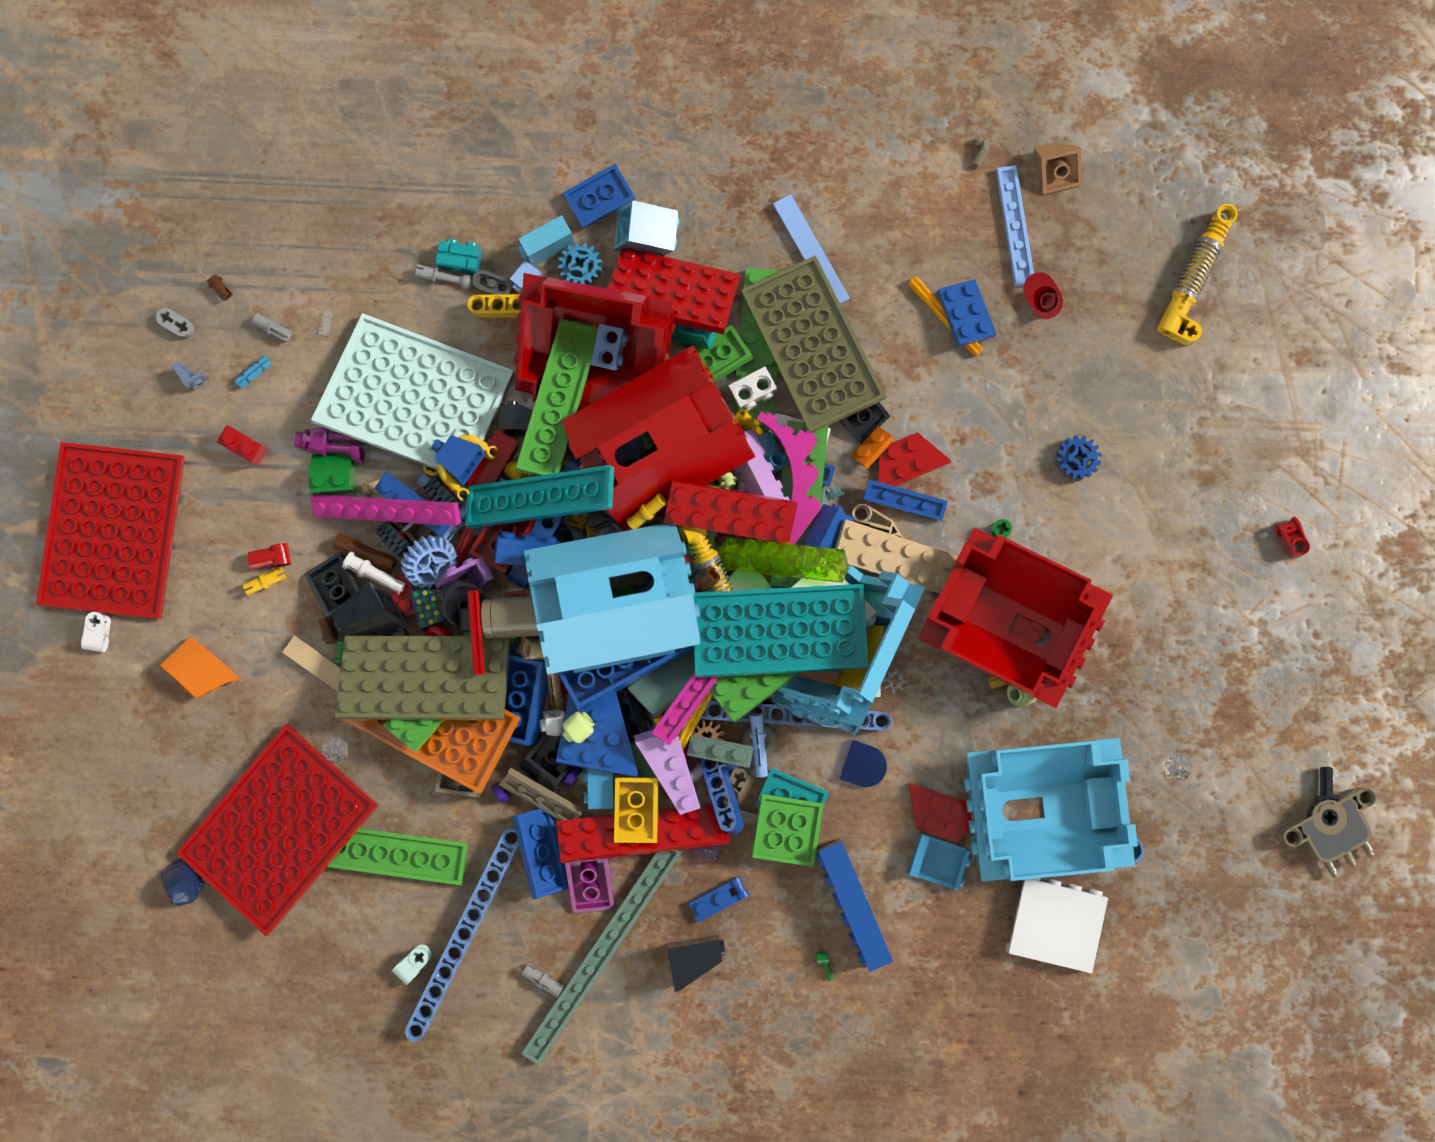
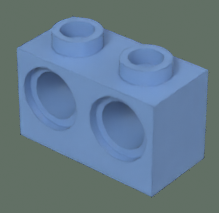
(604, 345)

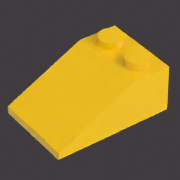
(636, 810)

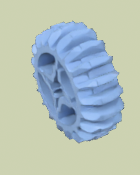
(428, 560)

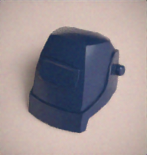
(181, 883)

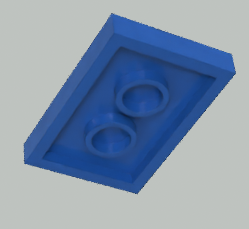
(599, 196)
(966, 313)

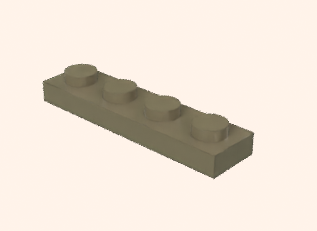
(540, 796)

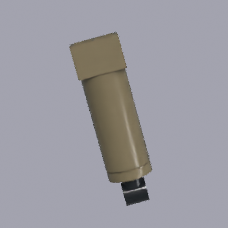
(504, 618)

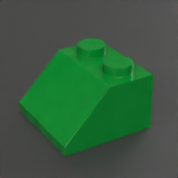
(331, 474)

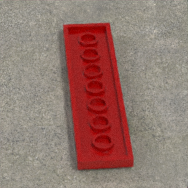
(594, 836)

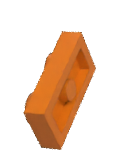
(872, 447)

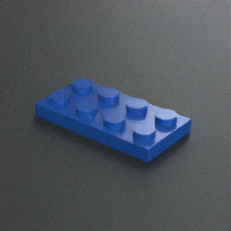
(540, 853)

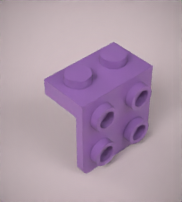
(473, 570)

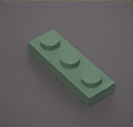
(720, 751)

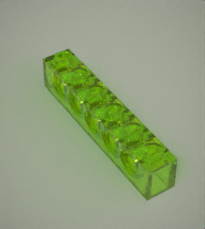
(784, 559)

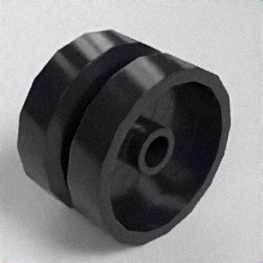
(451, 596)

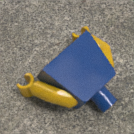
(459, 459)

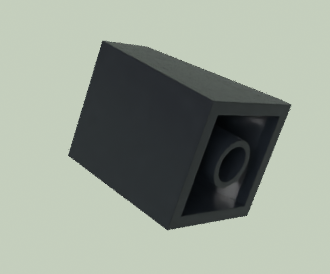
(369, 614)
(694, 958)

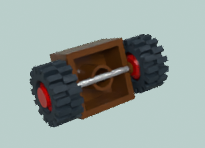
(396, 537)

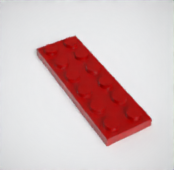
(730, 511)

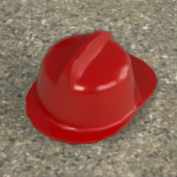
(1043, 295)

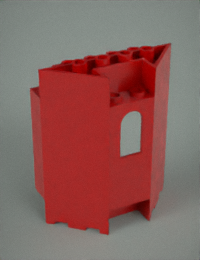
(550, 299)
(683, 416)
(985, 593)

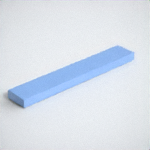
(1014, 224)
(806, 242)

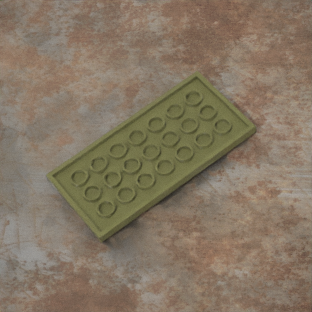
(813, 344)
(421, 678)

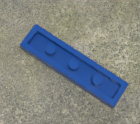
(394, 489)
(905, 499)

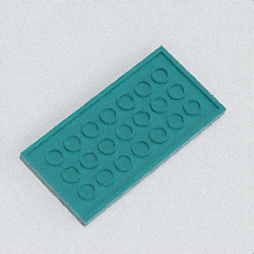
(781, 631)

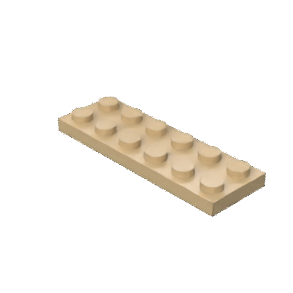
(881, 551)

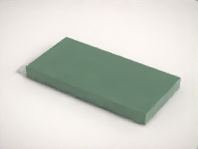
(663, 686)

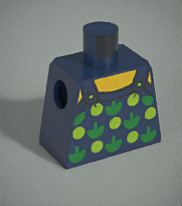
(426, 609)

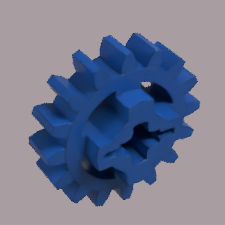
(1079, 466)

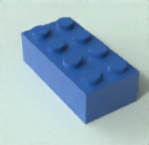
(526, 697)

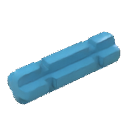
(253, 371)

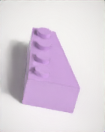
(756, 474)
(670, 769)

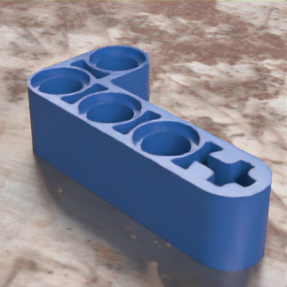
(724, 792)

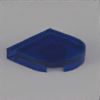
(864, 765)

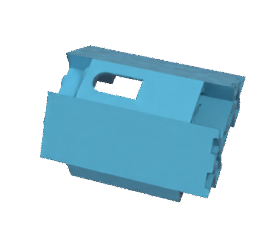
(589, 628)
(847, 707)
(1083, 808)

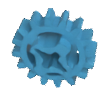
(586, 260)

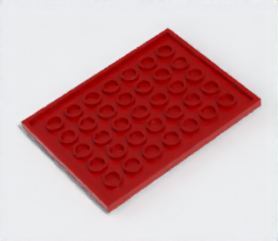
(110, 530)
(277, 829)

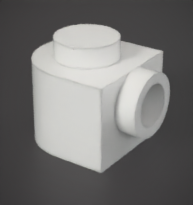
(552, 722)

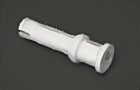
(365, 569)

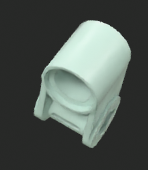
(411, 965)

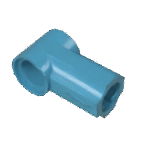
(772, 452)

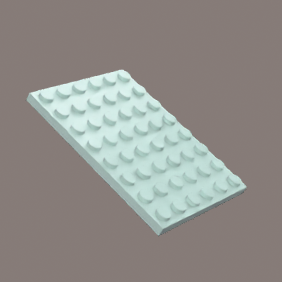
(409, 391)

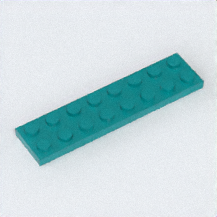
(540, 497)

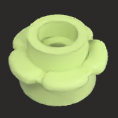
(727, 481)

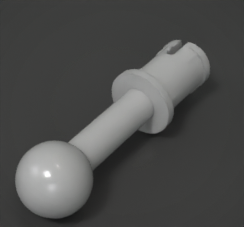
(430, 273)

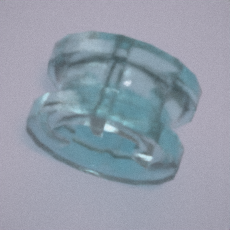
(834, 493)

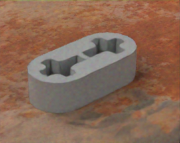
(177, 319)

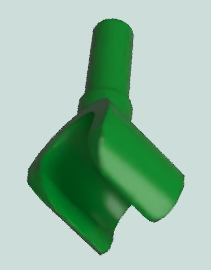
(822, 958)

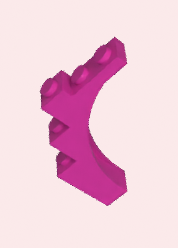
(803, 475)

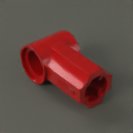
(276, 556)

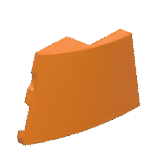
(197, 669)

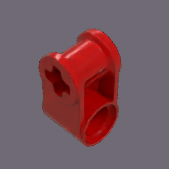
(1292, 536)

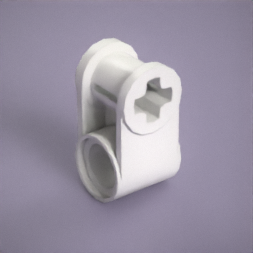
(96, 635)

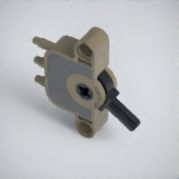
(1340, 833)

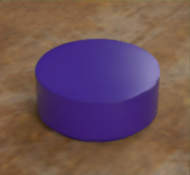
(572, 775)
(500, 792)

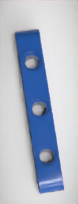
(518, 574)

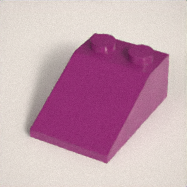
(590, 885)

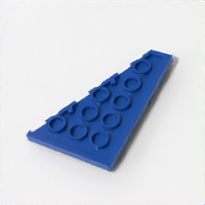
(606, 747)

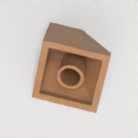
(1058, 166)

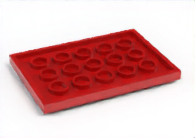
(698, 293)

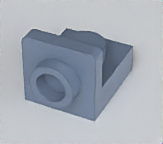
(187, 376)

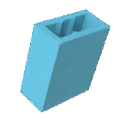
(546, 241)

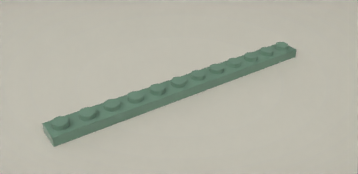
(600, 955)

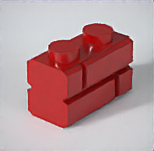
(242, 445)

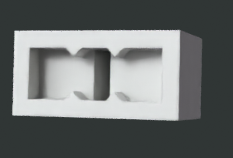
(749, 384)

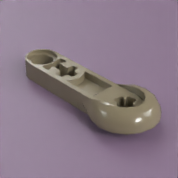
(770, 745)

